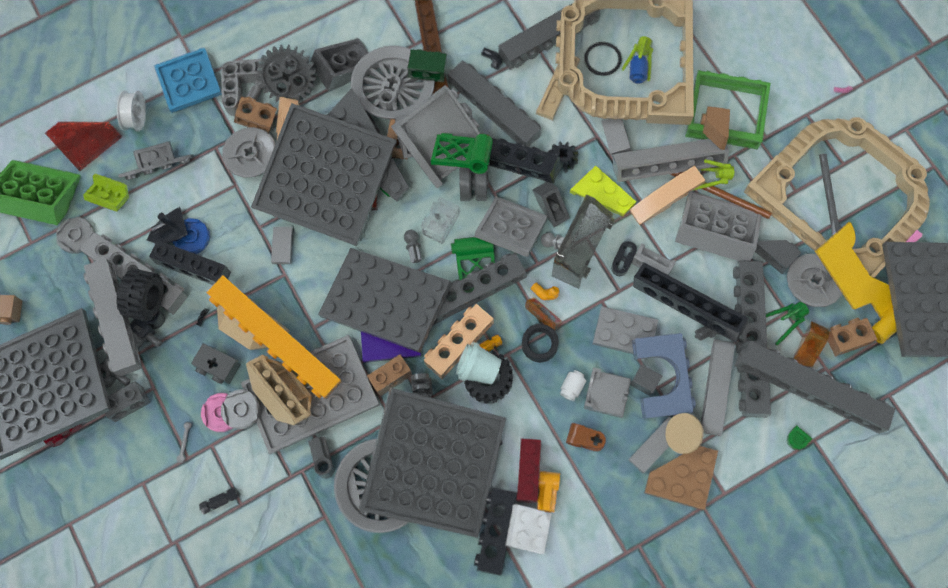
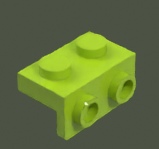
(107, 193)

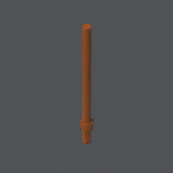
(734, 199)

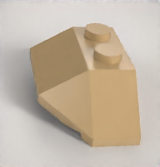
(231, 329)
(279, 390)

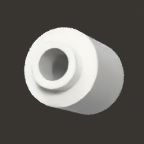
(573, 385)

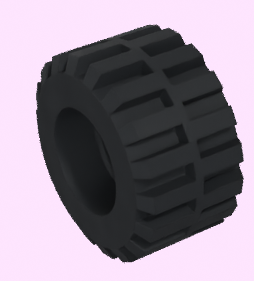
(139, 294)
(496, 391)

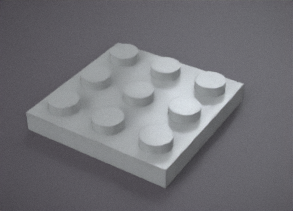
(511, 226)

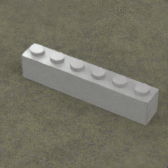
(667, 159)
(113, 327)

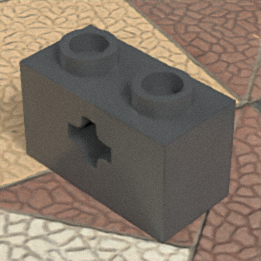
(207, 357)

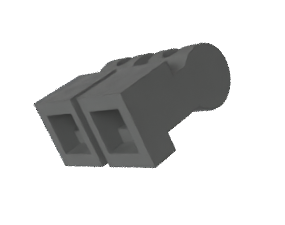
(422, 385)

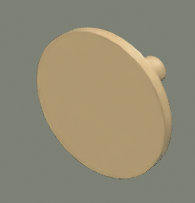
(684, 433)

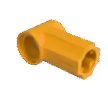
(548, 489)

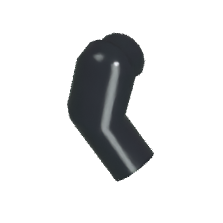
(494, 56)

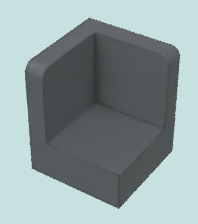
(646, 380)

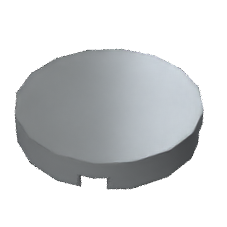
(73, 234)
(240, 409)

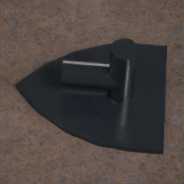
(169, 227)

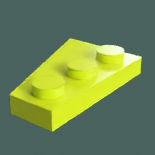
(605, 191)

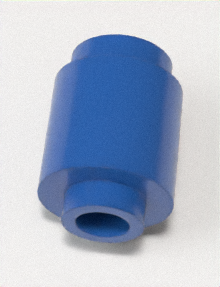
(638, 69)

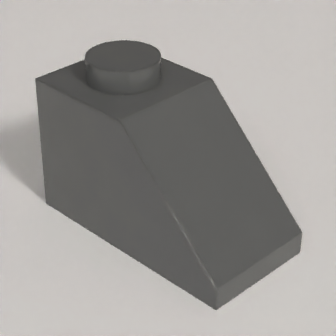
(551, 203)
(778, 253)

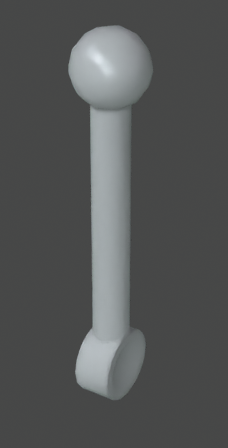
(180, 458)

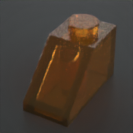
(811, 344)

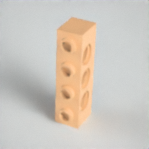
(443, 366)

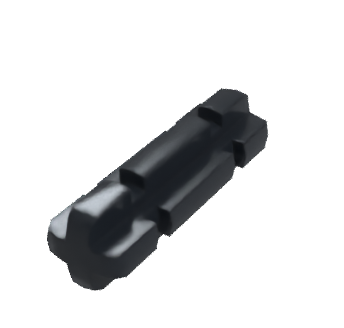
(218, 500)

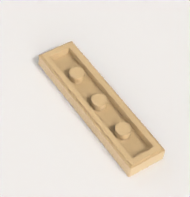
(552, 97)

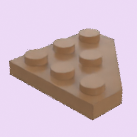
(684, 479)

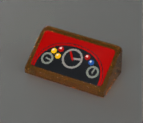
(542, 313)

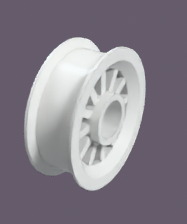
(131, 110)

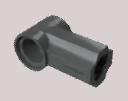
(321, 456)

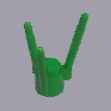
(795, 312)

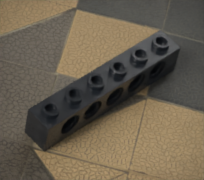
(690, 302)

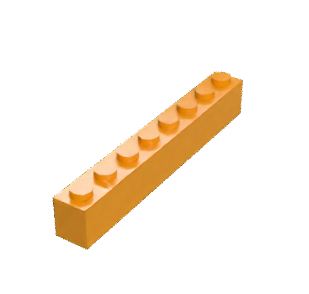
(271, 334)

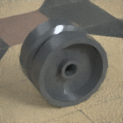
(472, 181)

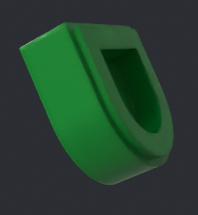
(798, 439)

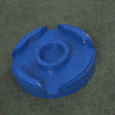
(197, 237)

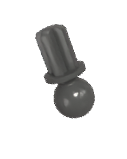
(413, 246)
(704, 332)

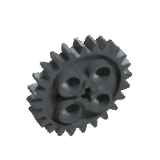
(278, 59)

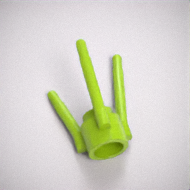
(643, 48)
(723, 172)

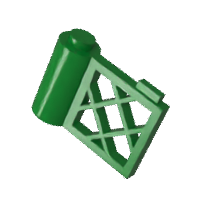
(476, 154)
(471, 249)

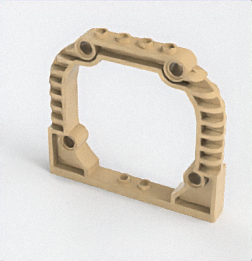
(675, 105)
(770, 189)

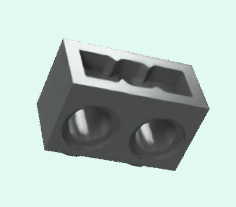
(126, 401)

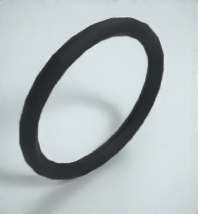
(605, 44)

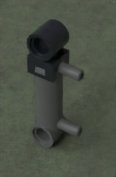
(142, 332)

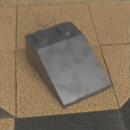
(336, 62)

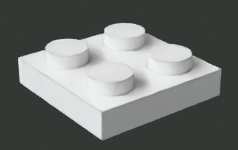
(528, 529)

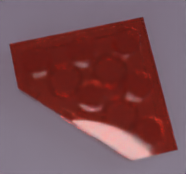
(83, 140)

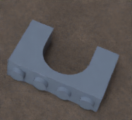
(671, 349)

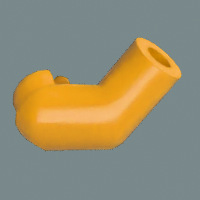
(545, 294)

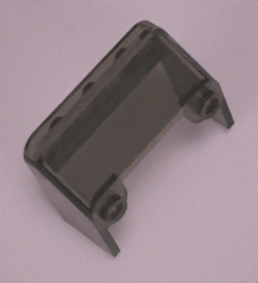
(581, 242)

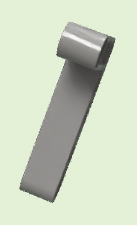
(241, 76)

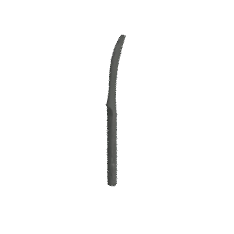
(835, 225)

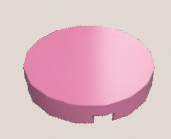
(211, 413)

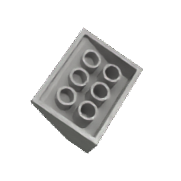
(719, 227)

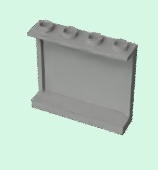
(435, 116)

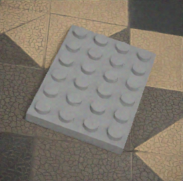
(348, 400)

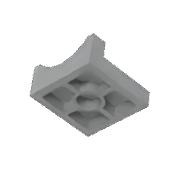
(607, 393)

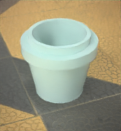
(477, 364)

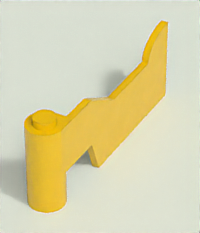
(856, 282)

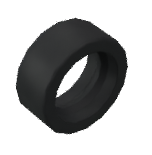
(544, 329)

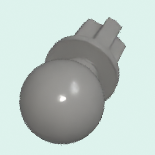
(548, 240)

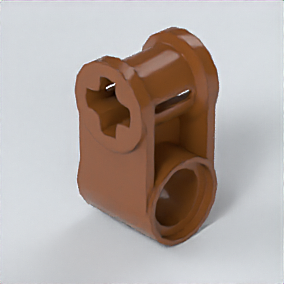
(581, 437)

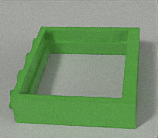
(738, 84)

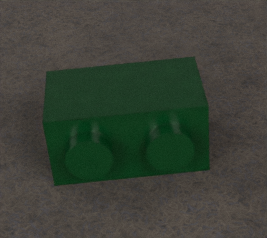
(427, 65)

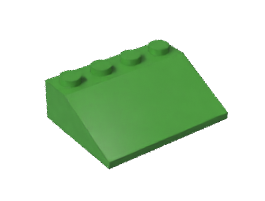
(36, 192)

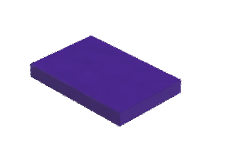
(377, 349)

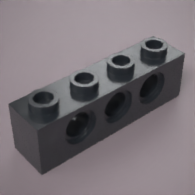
(529, 166)
(188, 263)
(497, 498)

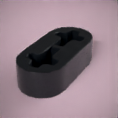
(620, 257)

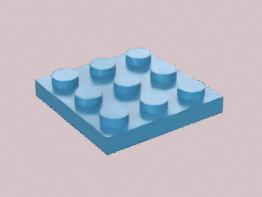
(187, 80)

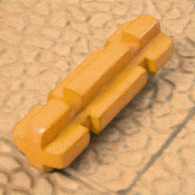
(490, 344)

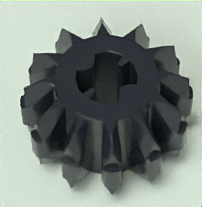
(569, 152)

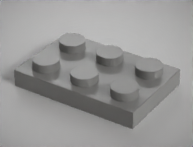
(619, 328)

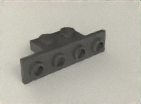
(154, 157)

